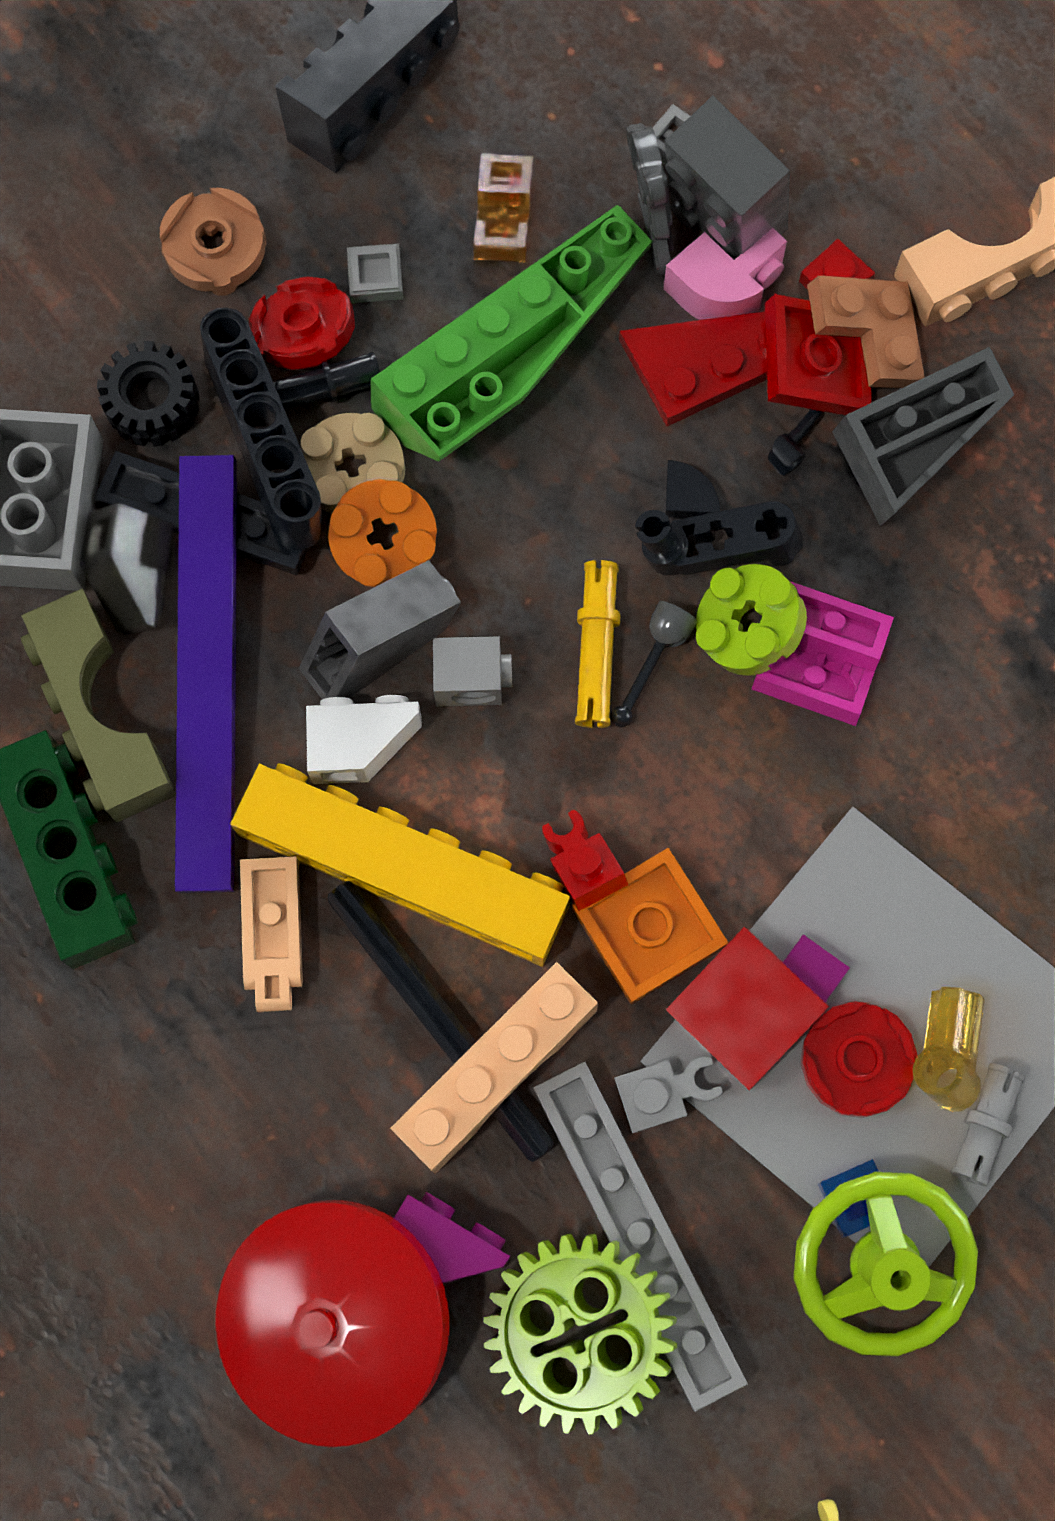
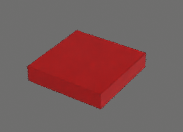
(811, 368)
(747, 1008)

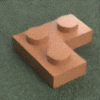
(879, 315)

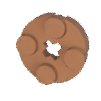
(217, 268)

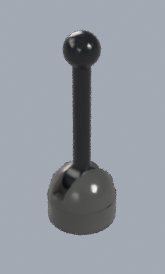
(669, 628)

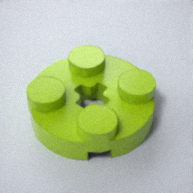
(729, 598)

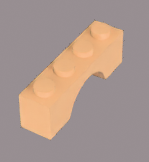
(951, 273)
(495, 1067)

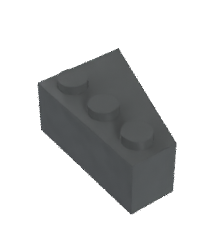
(917, 429)

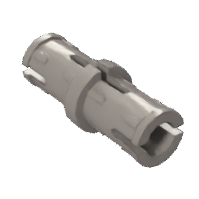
(988, 1124)

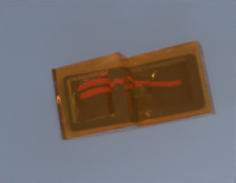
(503, 207)

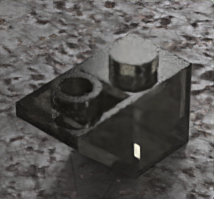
(127, 565)

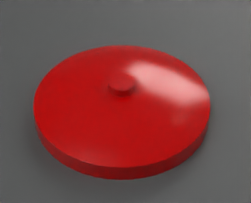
(332, 1323)

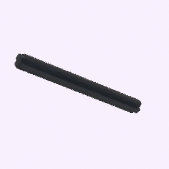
(431, 1009)

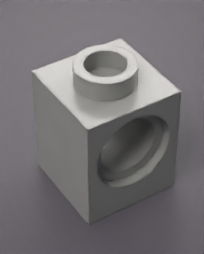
(470, 671)

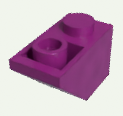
(450, 1246)

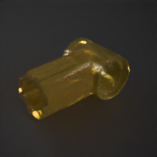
(951, 1044)

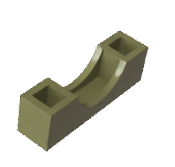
(72, 648)

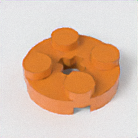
(394, 504)

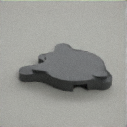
(653, 192)

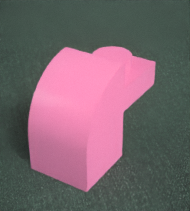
(715, 285)

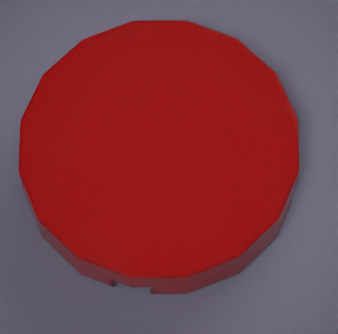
(302, 323)
(858, 1059)

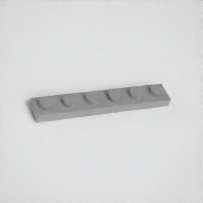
(634, 1219)

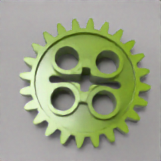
(600, 1382)

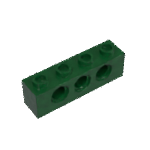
(106, 924)

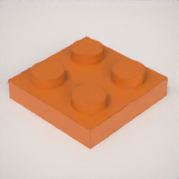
(652, 927)

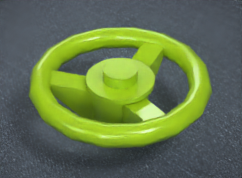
(886, 1265)

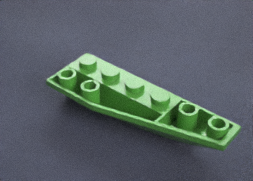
(505, 342)

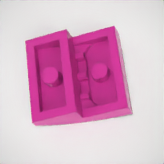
(834, 658)

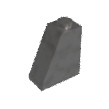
(378, 631)

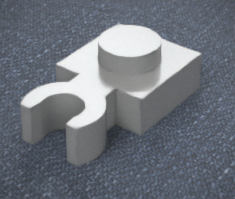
(656, 1095)

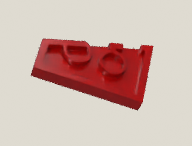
(697, 361)

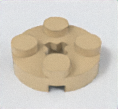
(355, 436)

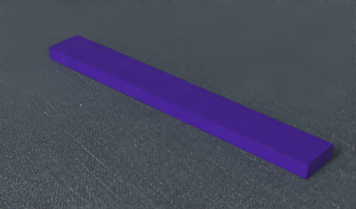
(206, 675)

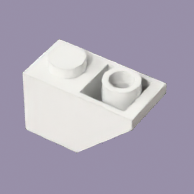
(357, 740)

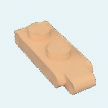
(271, 930)

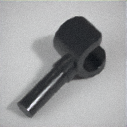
(785, 451)

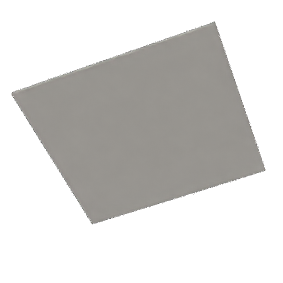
(902, 939)

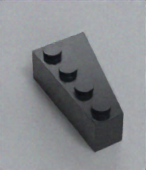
(363, 76)

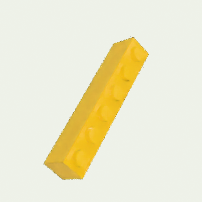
(402, 863)

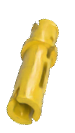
(598, 622)

